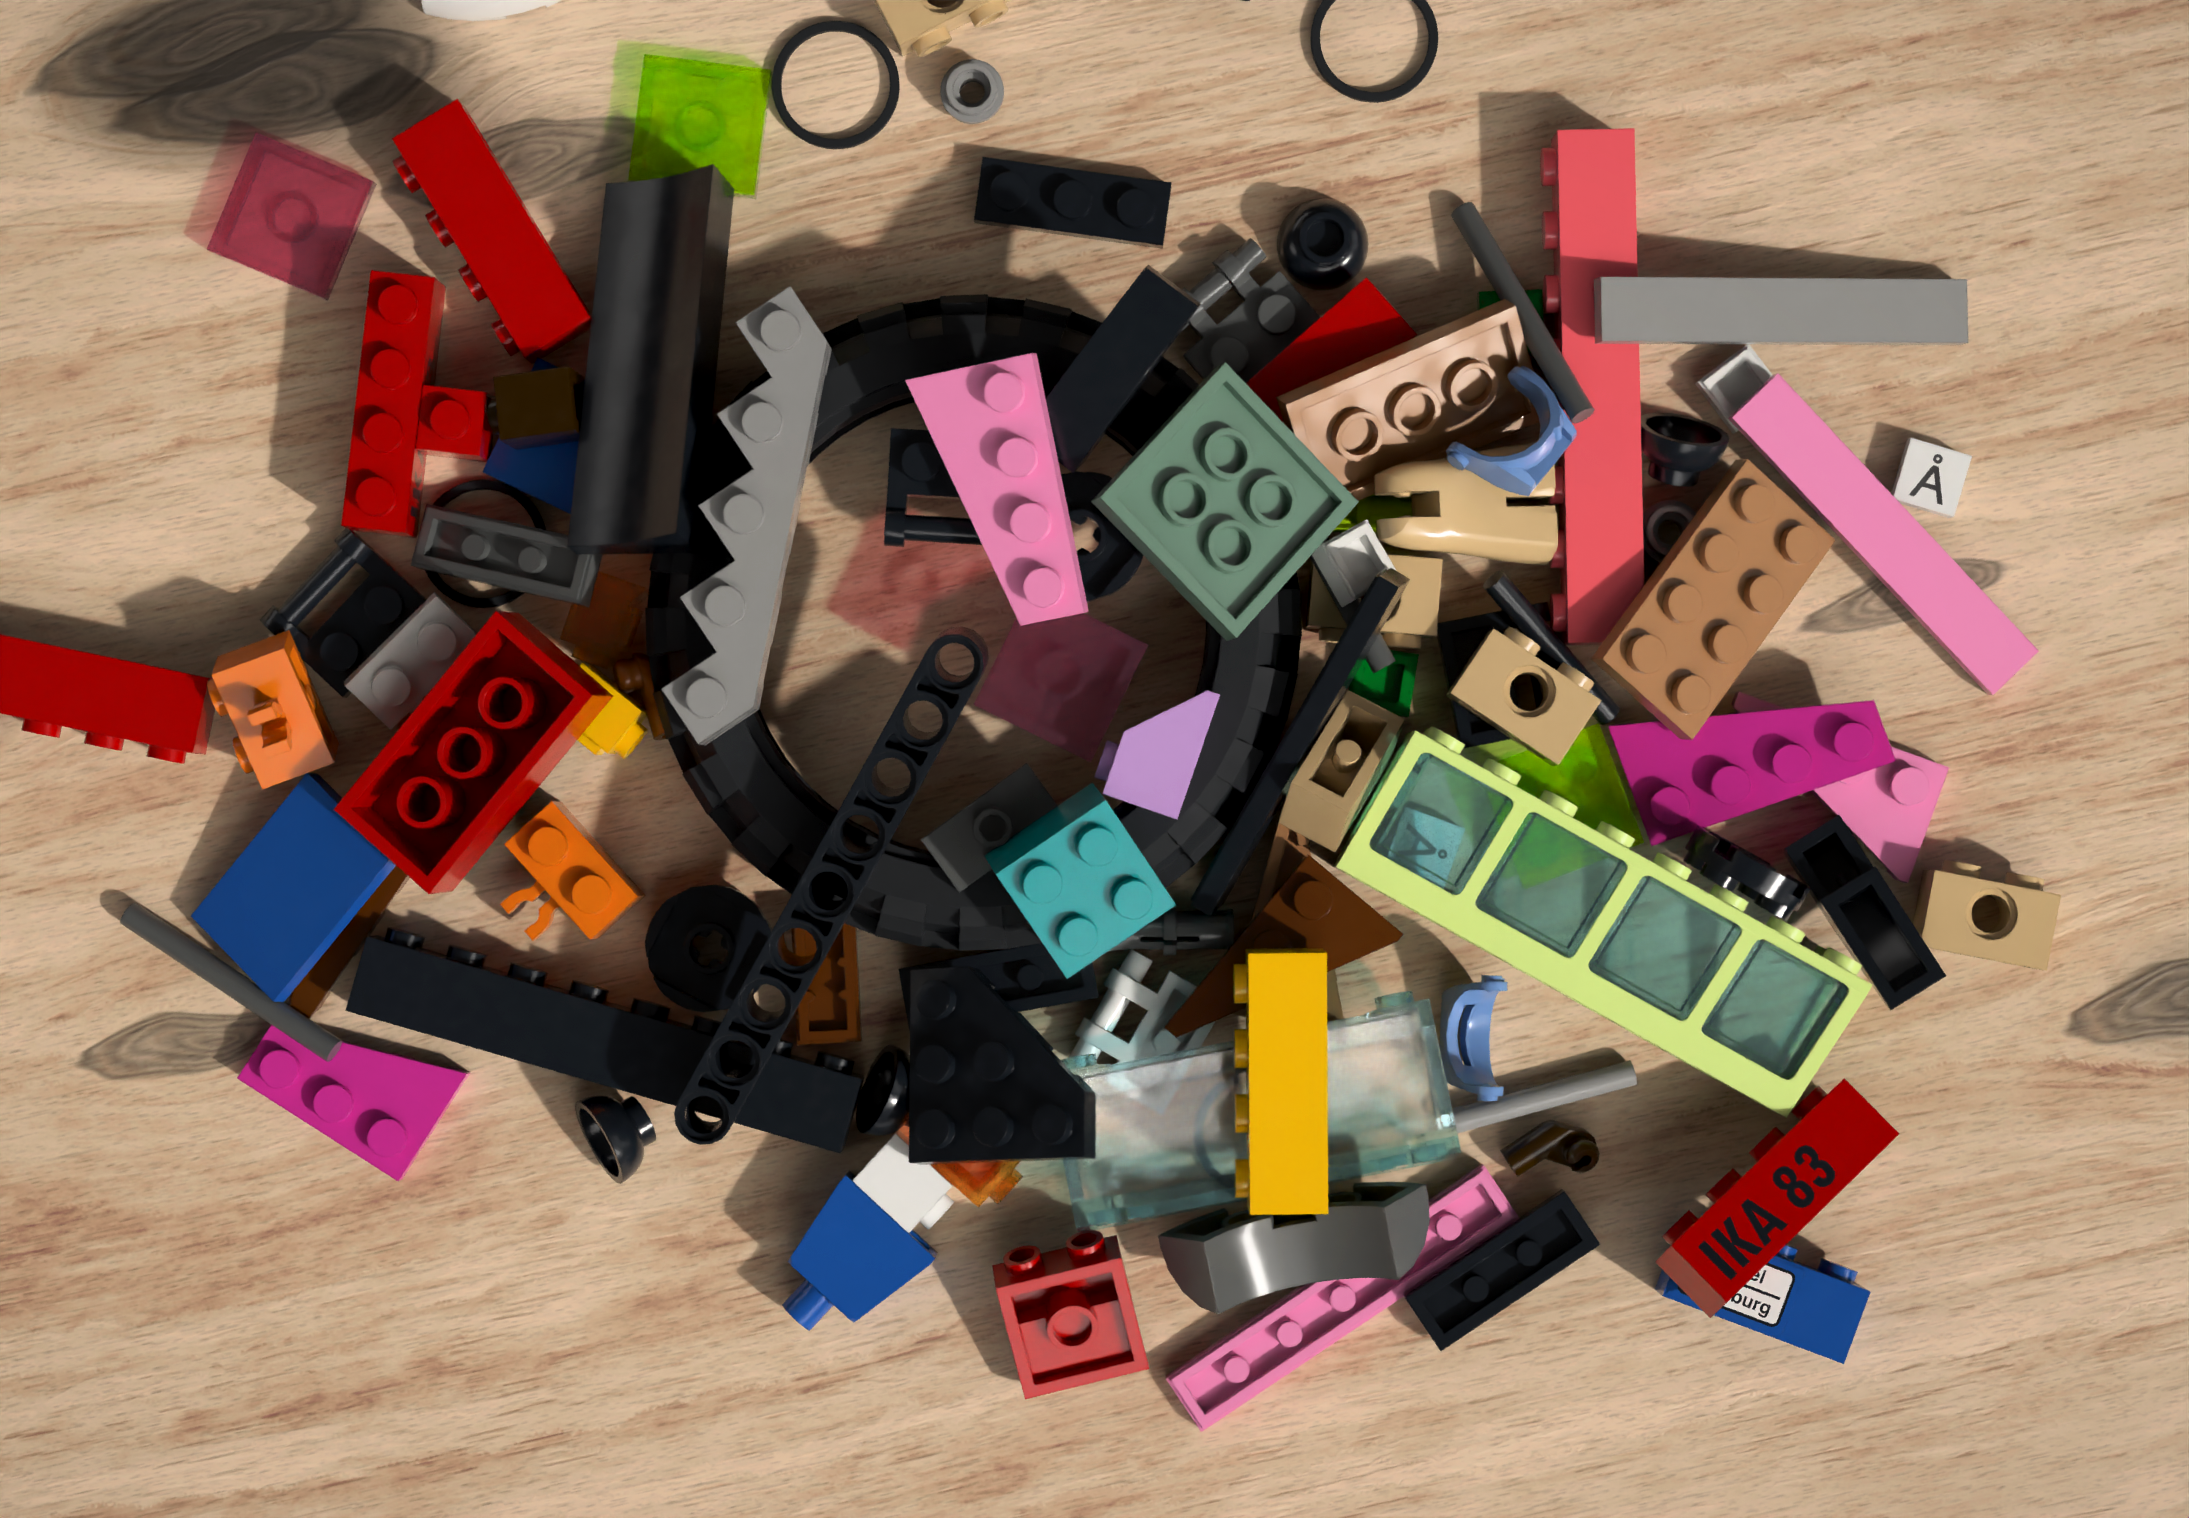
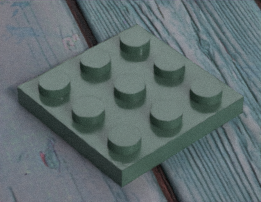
(1225, 502)

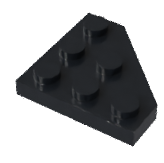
(987, 1079)

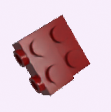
(1069, 1314)

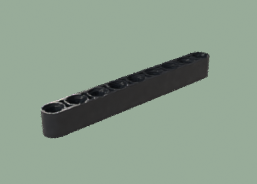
(814, 913)

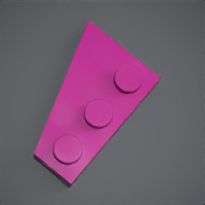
(362, 1098)

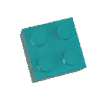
(1080, 880)

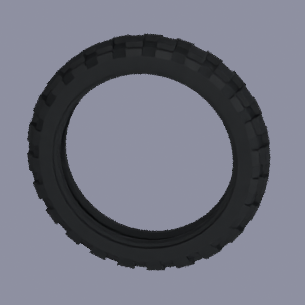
(766, 802)

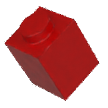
(454, 424)

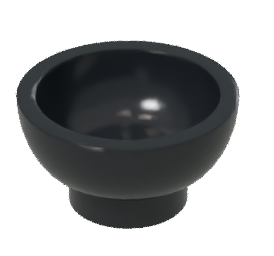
(1322, 244)
(1680, 447)
(885, 1094)
(616, 1133)

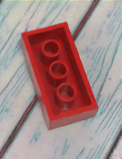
(473, 752)

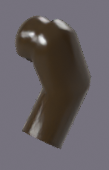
(1553, 1142)

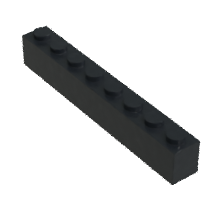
(594, 1038)

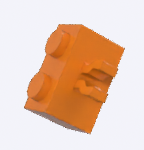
(272, 710)
(572, 871)

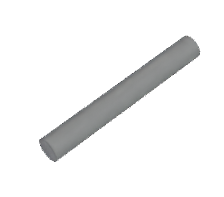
(1545, 1096)

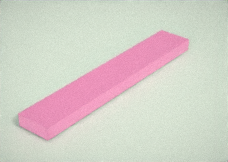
(1883, 534)
(1328, 1310)

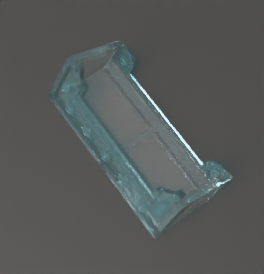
(1170, 1117)

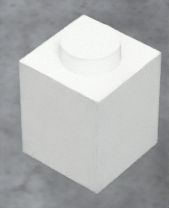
(904, 1189)

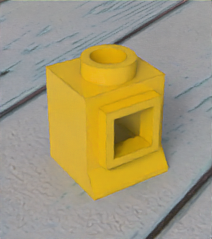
(618, 725)

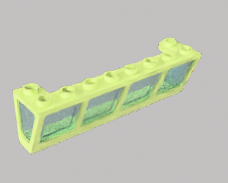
(1602, 921)

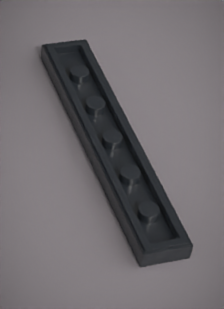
(1299, 740)

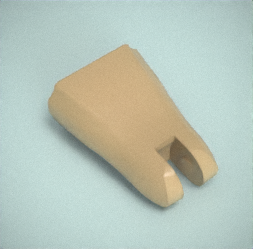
(1468, 515)

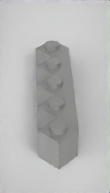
(755, 519)

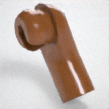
(636, 674)

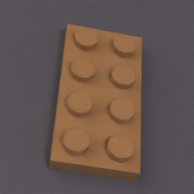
(1416, 399)
(1713, 599)

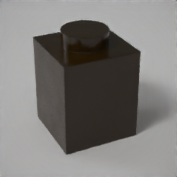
(537, 407)

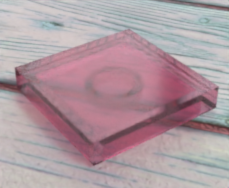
(291, 216)
(1062, 680)

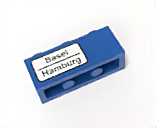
(1794, 1303)

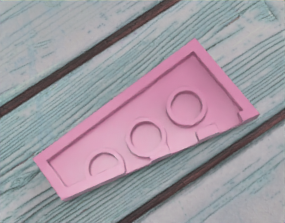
(1006, 469)

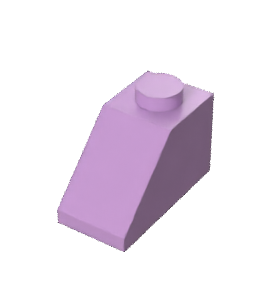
(1158, 757)

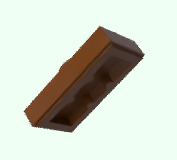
(832, 1002)

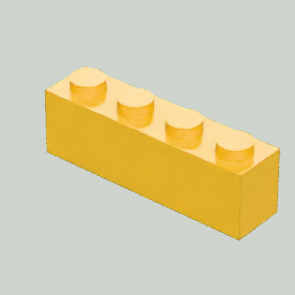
(1284, 1081)

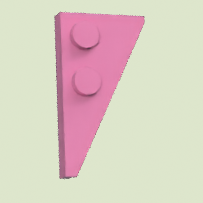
(1882, 806)

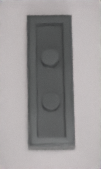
(504, 555)

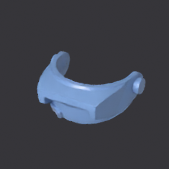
(1523, 470)
(1476, 1072)

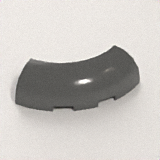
(1243, 1256)

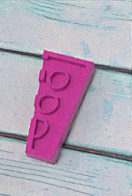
(1745, 762)

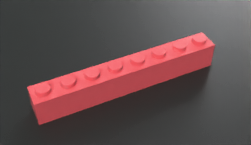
(1601, 470)

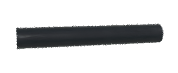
(1536, 628)

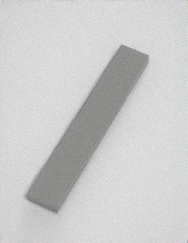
(1780, 311)

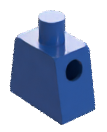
(852, 1257)

